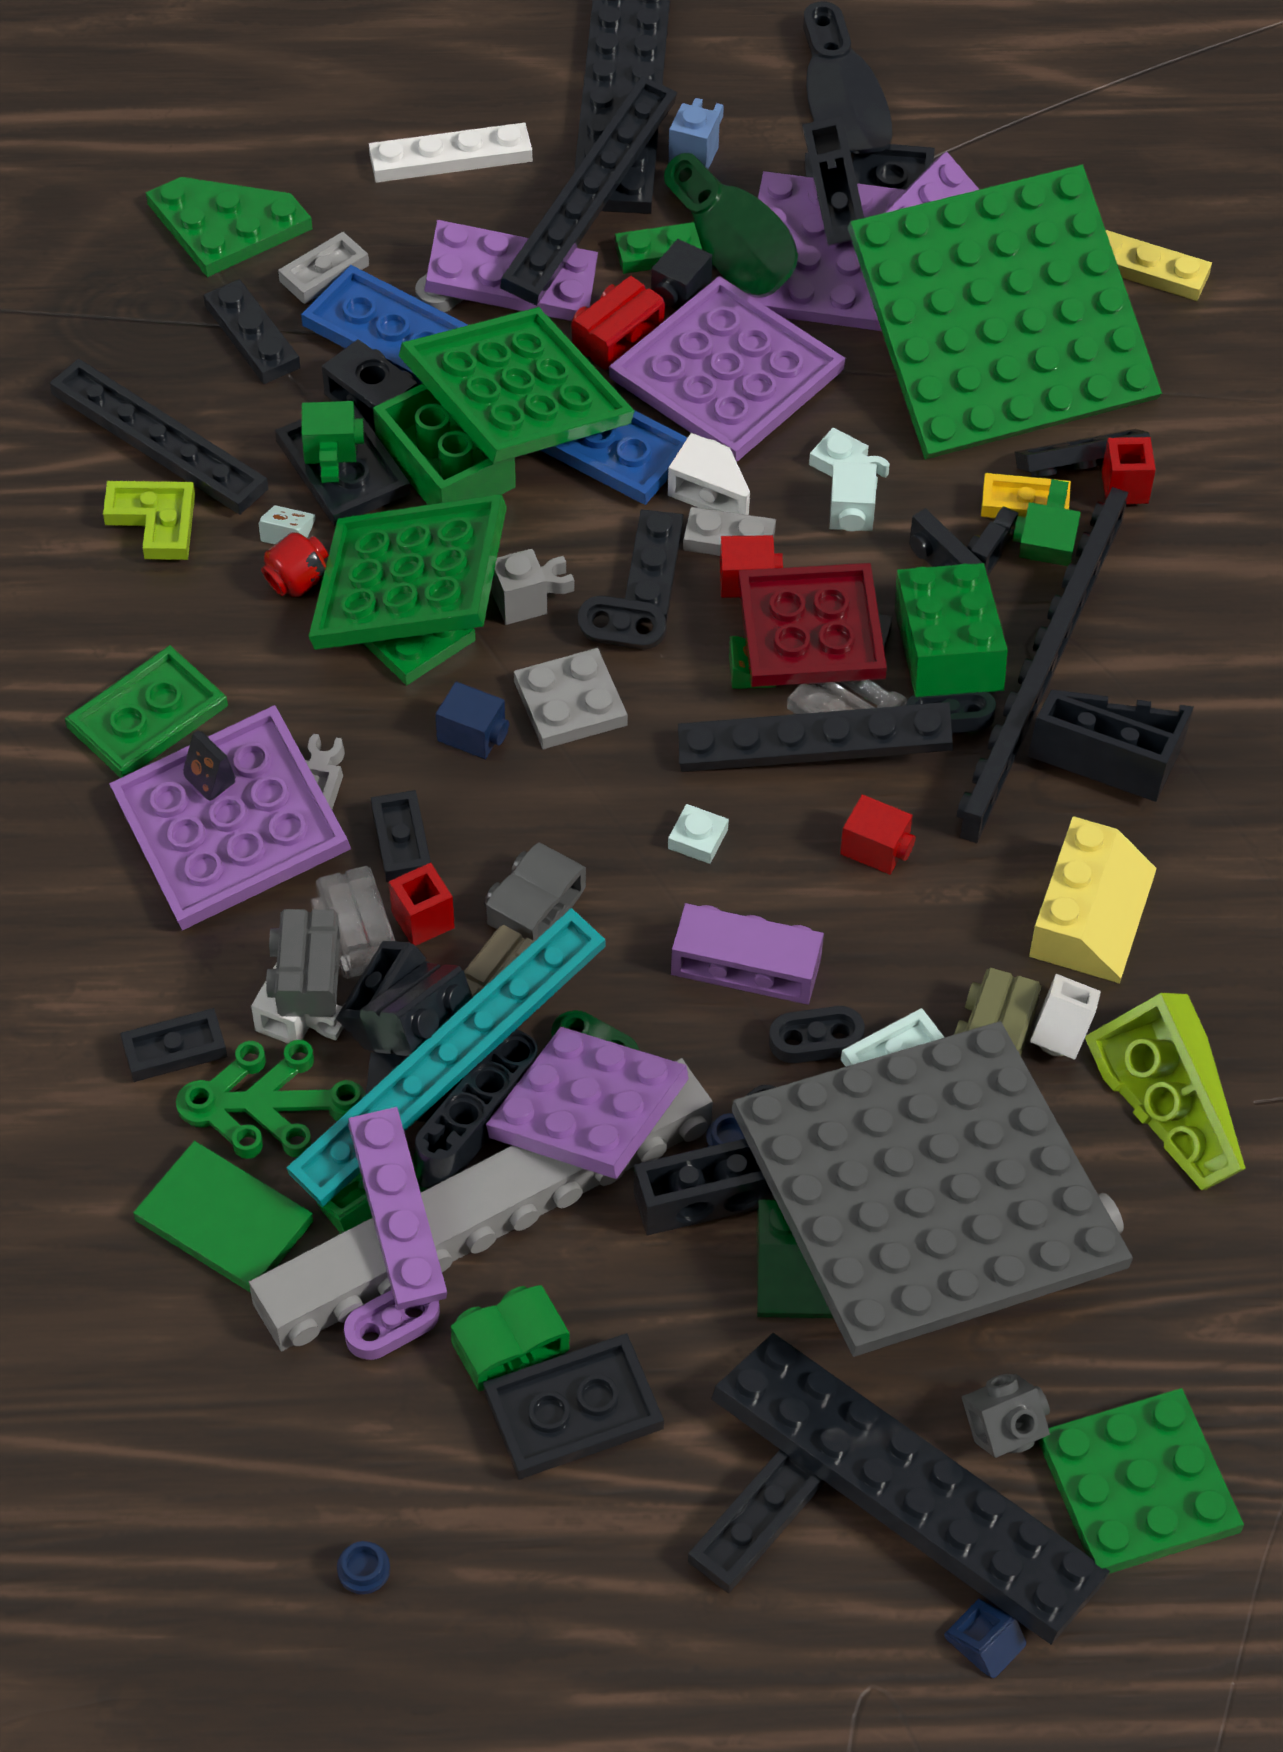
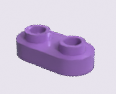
(390, 1324)

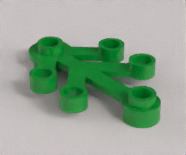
(263, 1099)

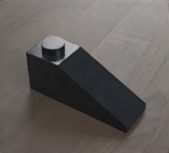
(833, 177)

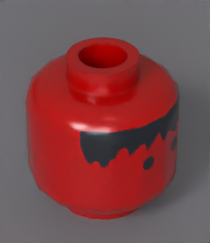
(295, 564)

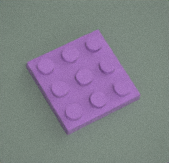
(588, 1102)

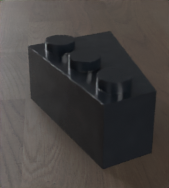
(1110, 741)

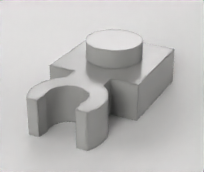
(324, 767)

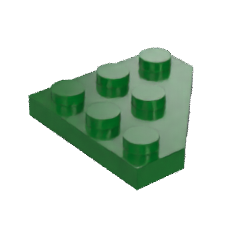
(226, 221)

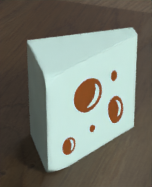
(281, 521)

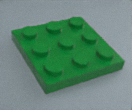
(1140, 1482)

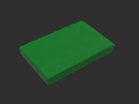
(146, 712)
(223, 1216)

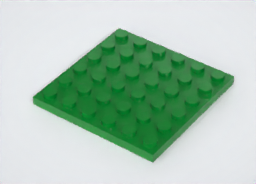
(1003, 311)

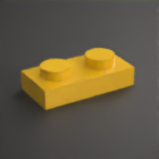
(1014, 493)

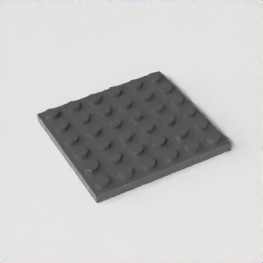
(929, 1187)

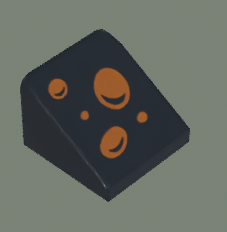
(207, 767)

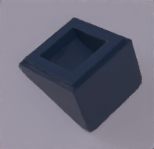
(987, 1637)

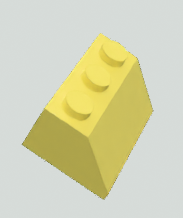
(1093, 902)

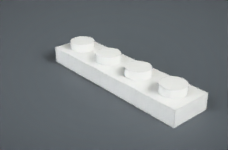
(450, 152)

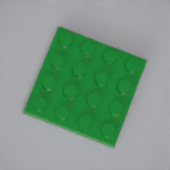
(516, 384)
(409, 572)

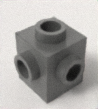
(1007, 1415)

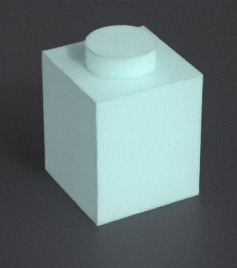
(853, 496)

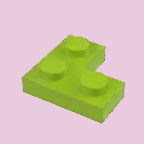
(158, 506)

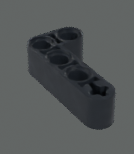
(459, 1124)

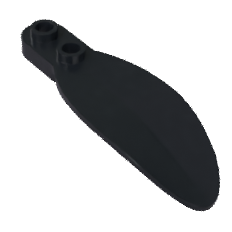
(843, 82)

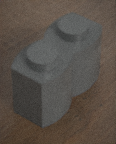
(536, 892)

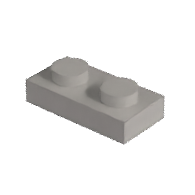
(320, 267)
(707, 526)

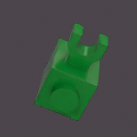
(330, 436)
(1049, 529)

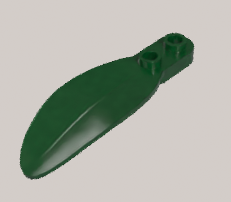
(737, 228)

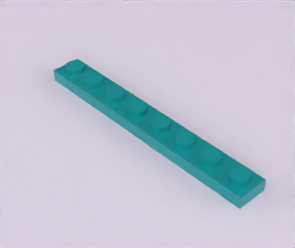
(454, 1048)

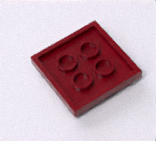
(811, 624)

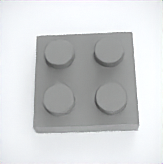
(570, 698)

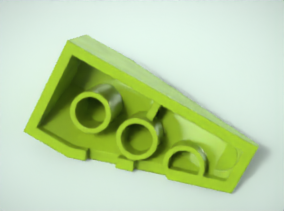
(1169, 1077)

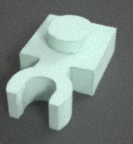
(843, 448)

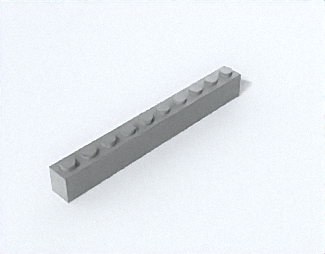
(463, 1218)

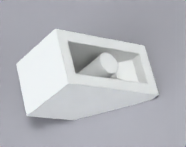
(708, 477)

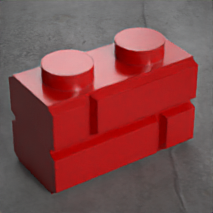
(616, 321)

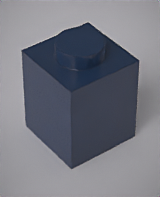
(471, 720)

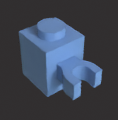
(696, 131)

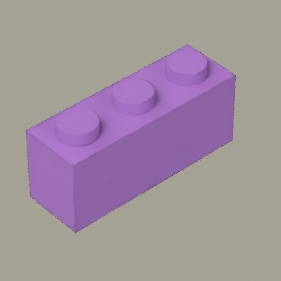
(747, 953)

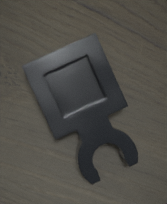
(990, 544)

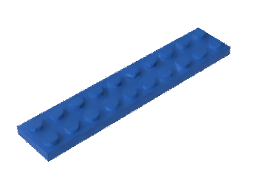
(382, 317)

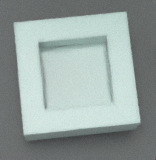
(698, 833)

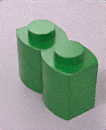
(509, 1335)

